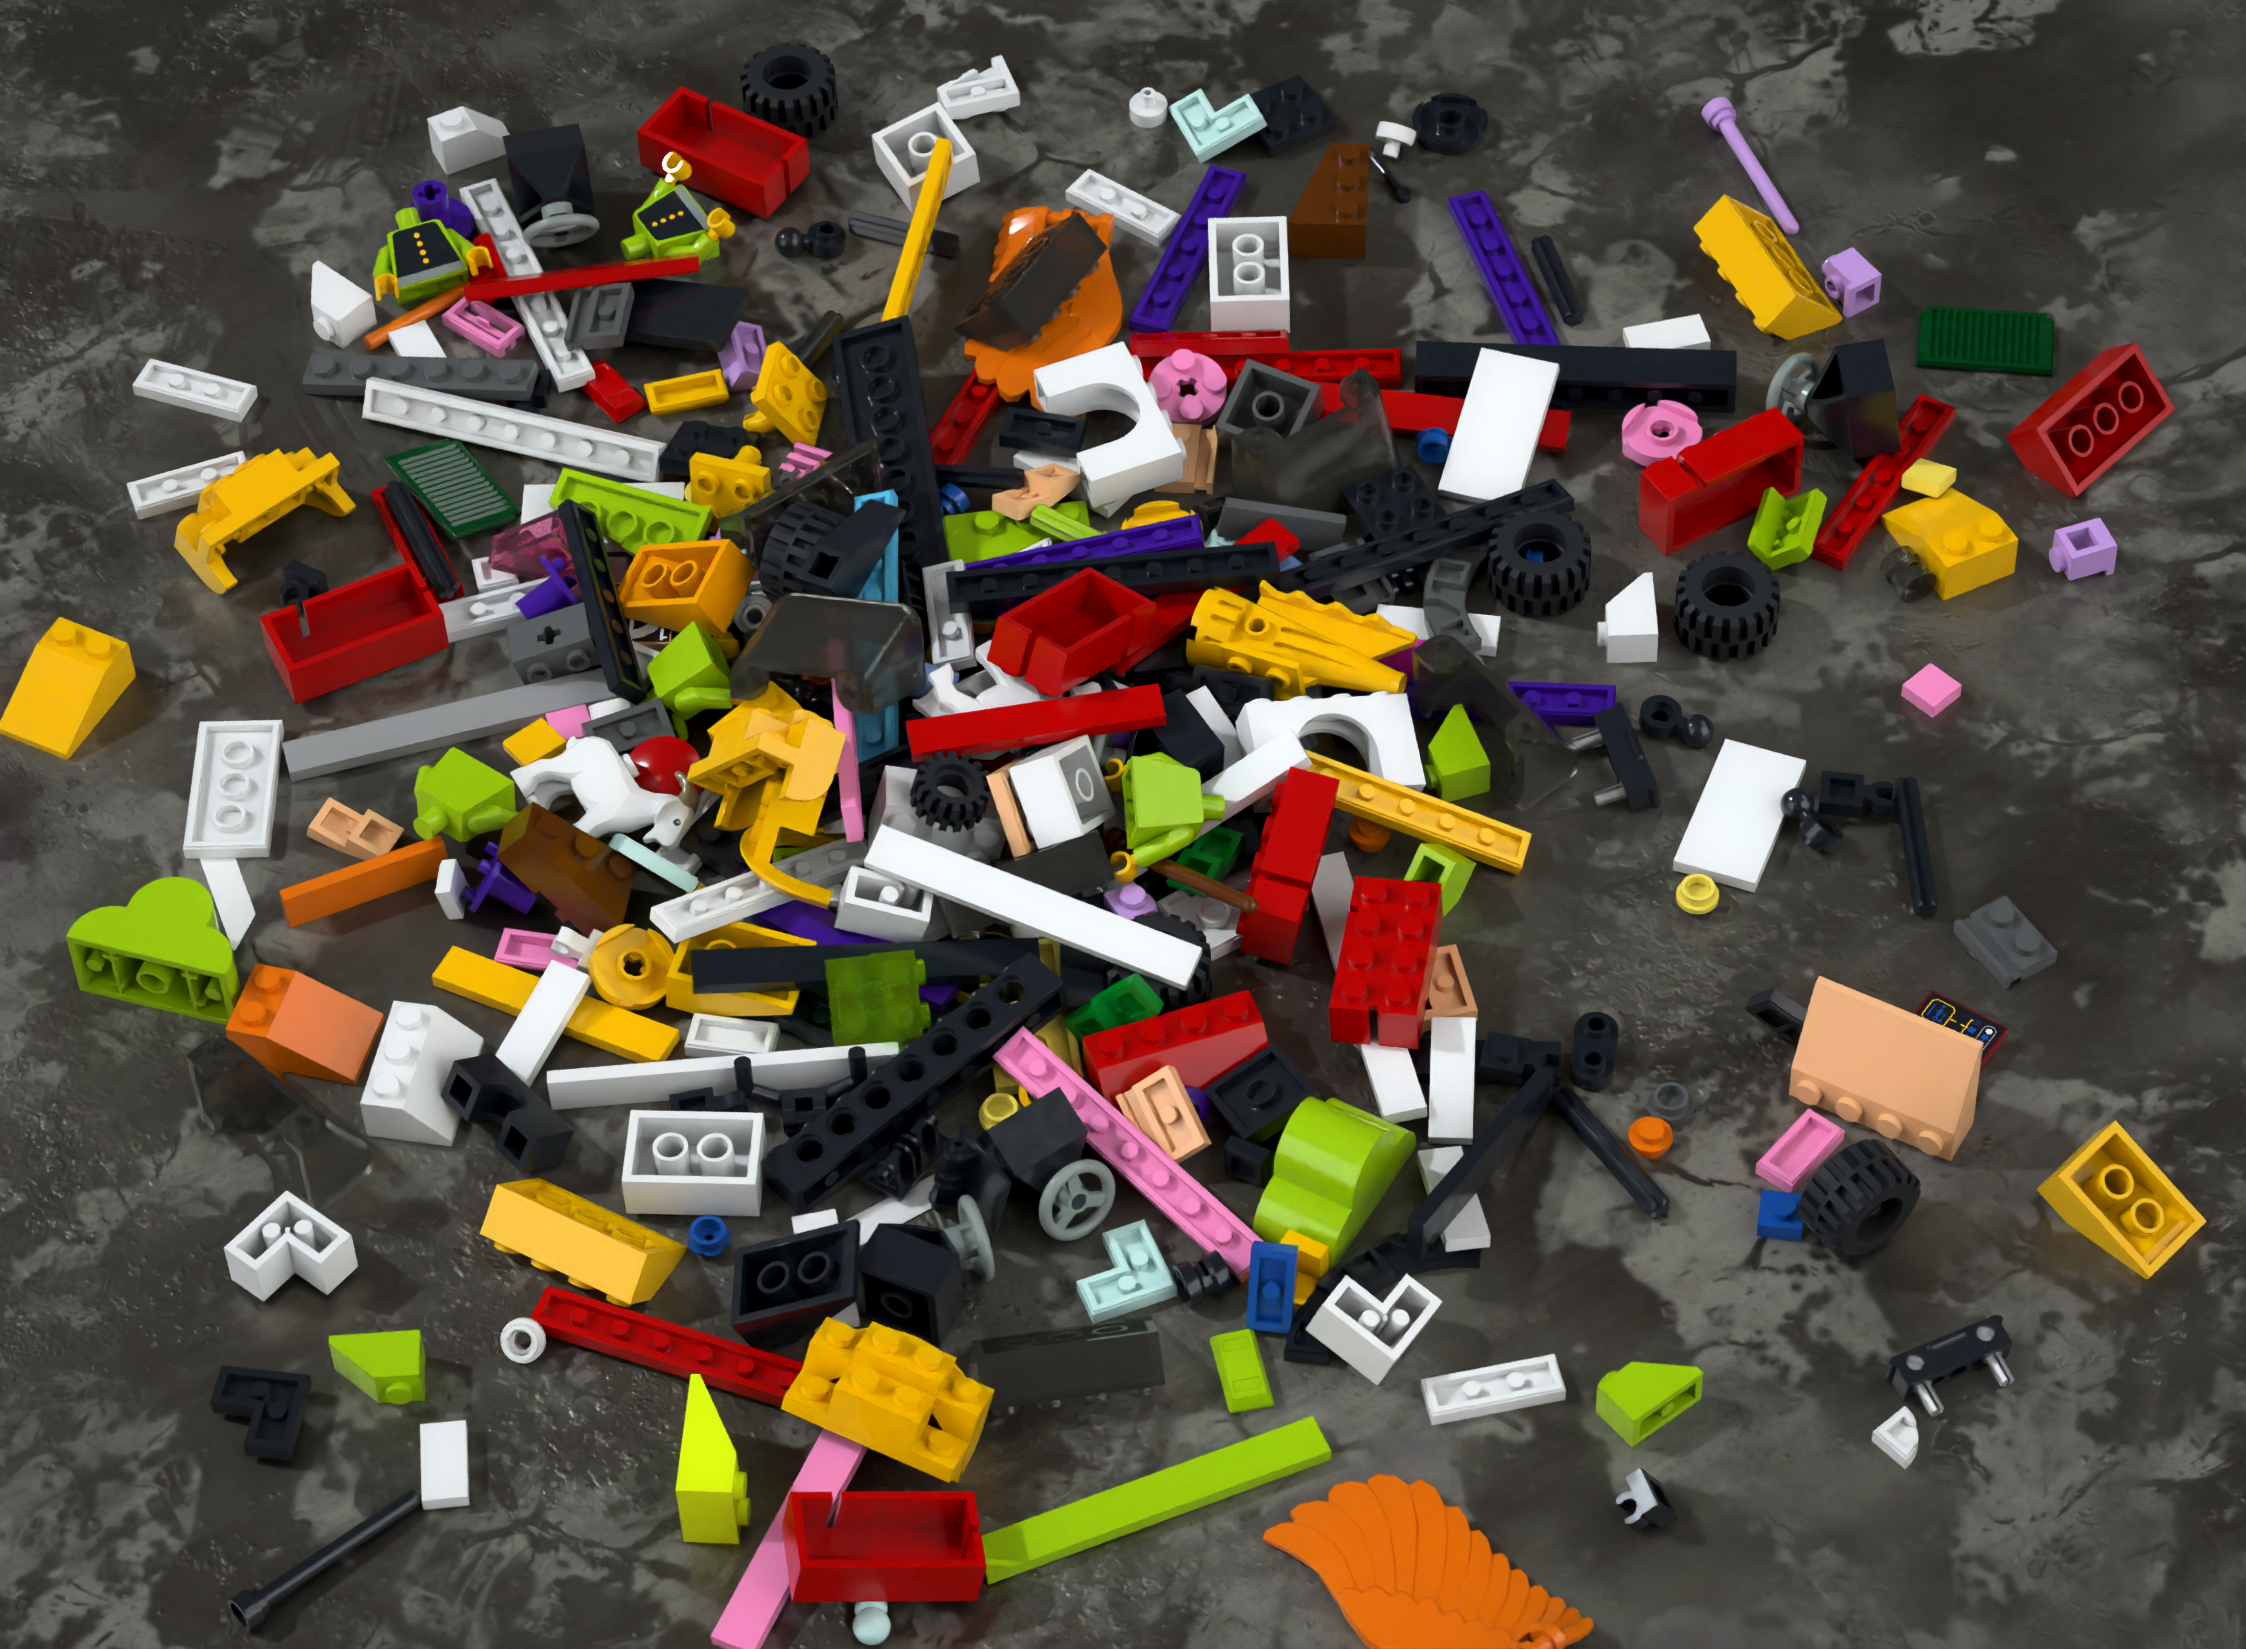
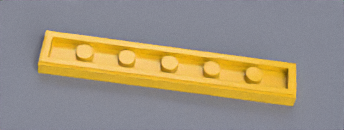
(920, 230)
(1425, 816)
(591, 1023)

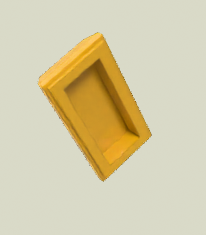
(686, 393)

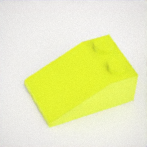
(708, 1477)

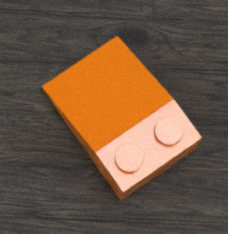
(303, 1025)

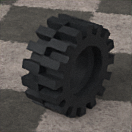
(944, 808)

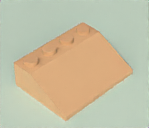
(1887, 1069)

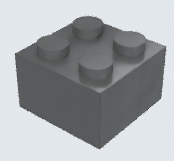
(1270, 400)

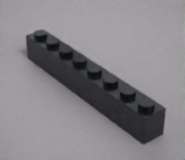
(1595, 374)

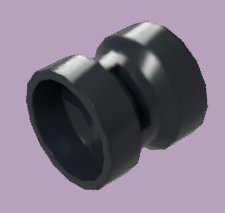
(1202, 1278)

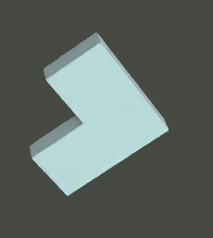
(1214, 131)
(653, 862)
(1136, 1280)

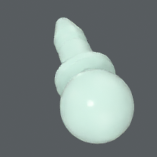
(871, 1622)

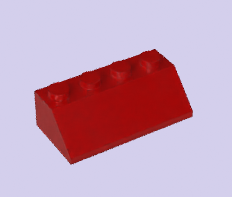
(2092, 420)
(1196, 1040)

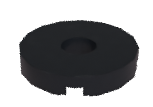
(1453, 139)

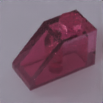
(520, 547)

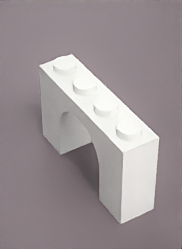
(1114, 381)
(1374, 724)

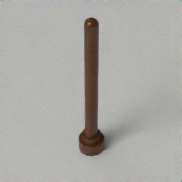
(1116, 840)

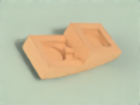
(1041, 486)
(354, 833)

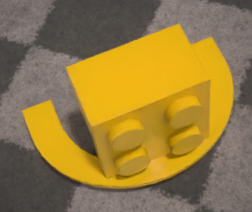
(785, 825)

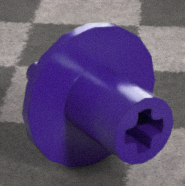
(433, 203)
(551, 594)
(500, 884)

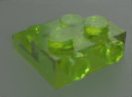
(876, 998)

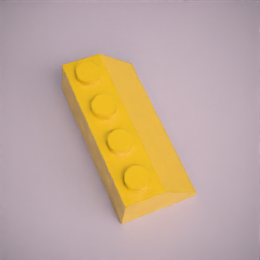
(1764, 271)
(580, 1240)

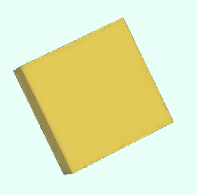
(1928, 478)

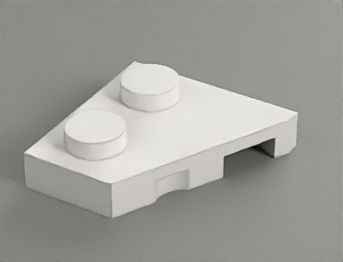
(980, 93)

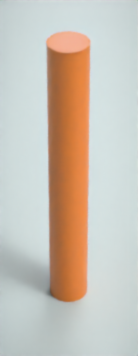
(418, 314)

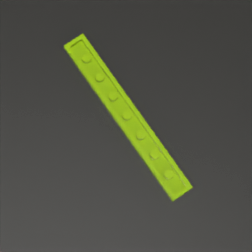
(1153, 1499)

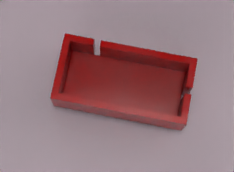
(738, 163)
(1719, 480)
(355, 632)
(1071, 632)
(1287, 864)
(1386, 961)
(884, 1547)

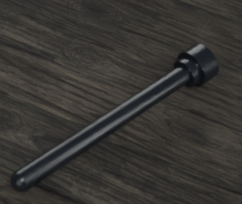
(252, 1605)

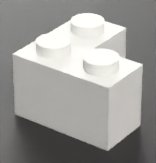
(883, 907)
(288, 1241)
(1372, 1332)

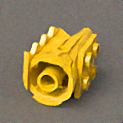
(1297, 642)

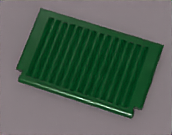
(1985, 340)
(454, 488)

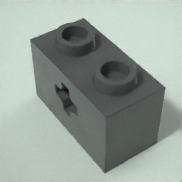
(553, 645)

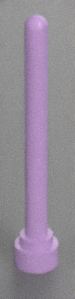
(1721, 117)

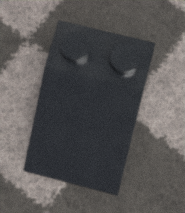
(794, 1283)

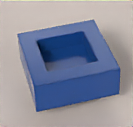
(1779, 1215)

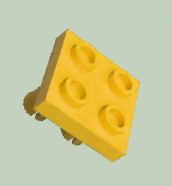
(787, 398)
(726, 482)

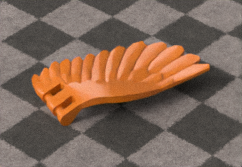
(1084, 325)
(1418, 1574)

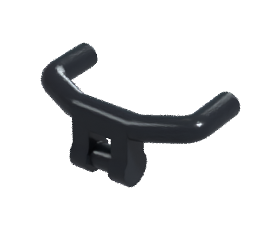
(804, 1098)

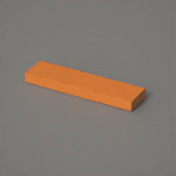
(363, 881)

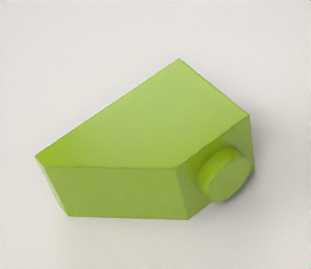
(1457, 759)
(1441, 865)
(382, 1364)
(1646, 1397)

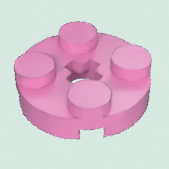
(1191, 369)
(1670, 417)

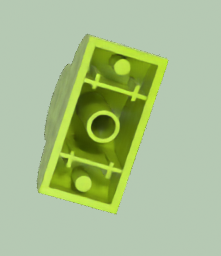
(159, 952)
(1330, 1173)

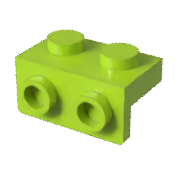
(1786, 529)

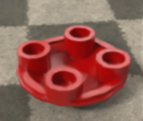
(659, 760)

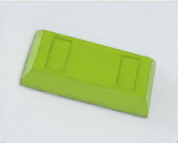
(1241, 1371)

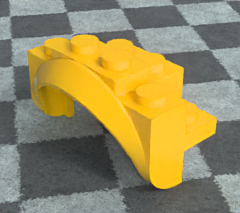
(250, 501)
(752, 749)
(888, 1396)

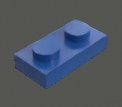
(1272, 1286)

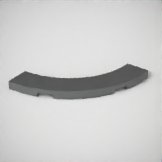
(1446, 593)

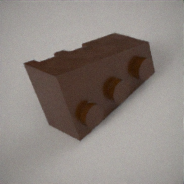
(1334, 207)
(569, 867)

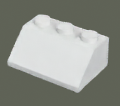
(410, 1074)

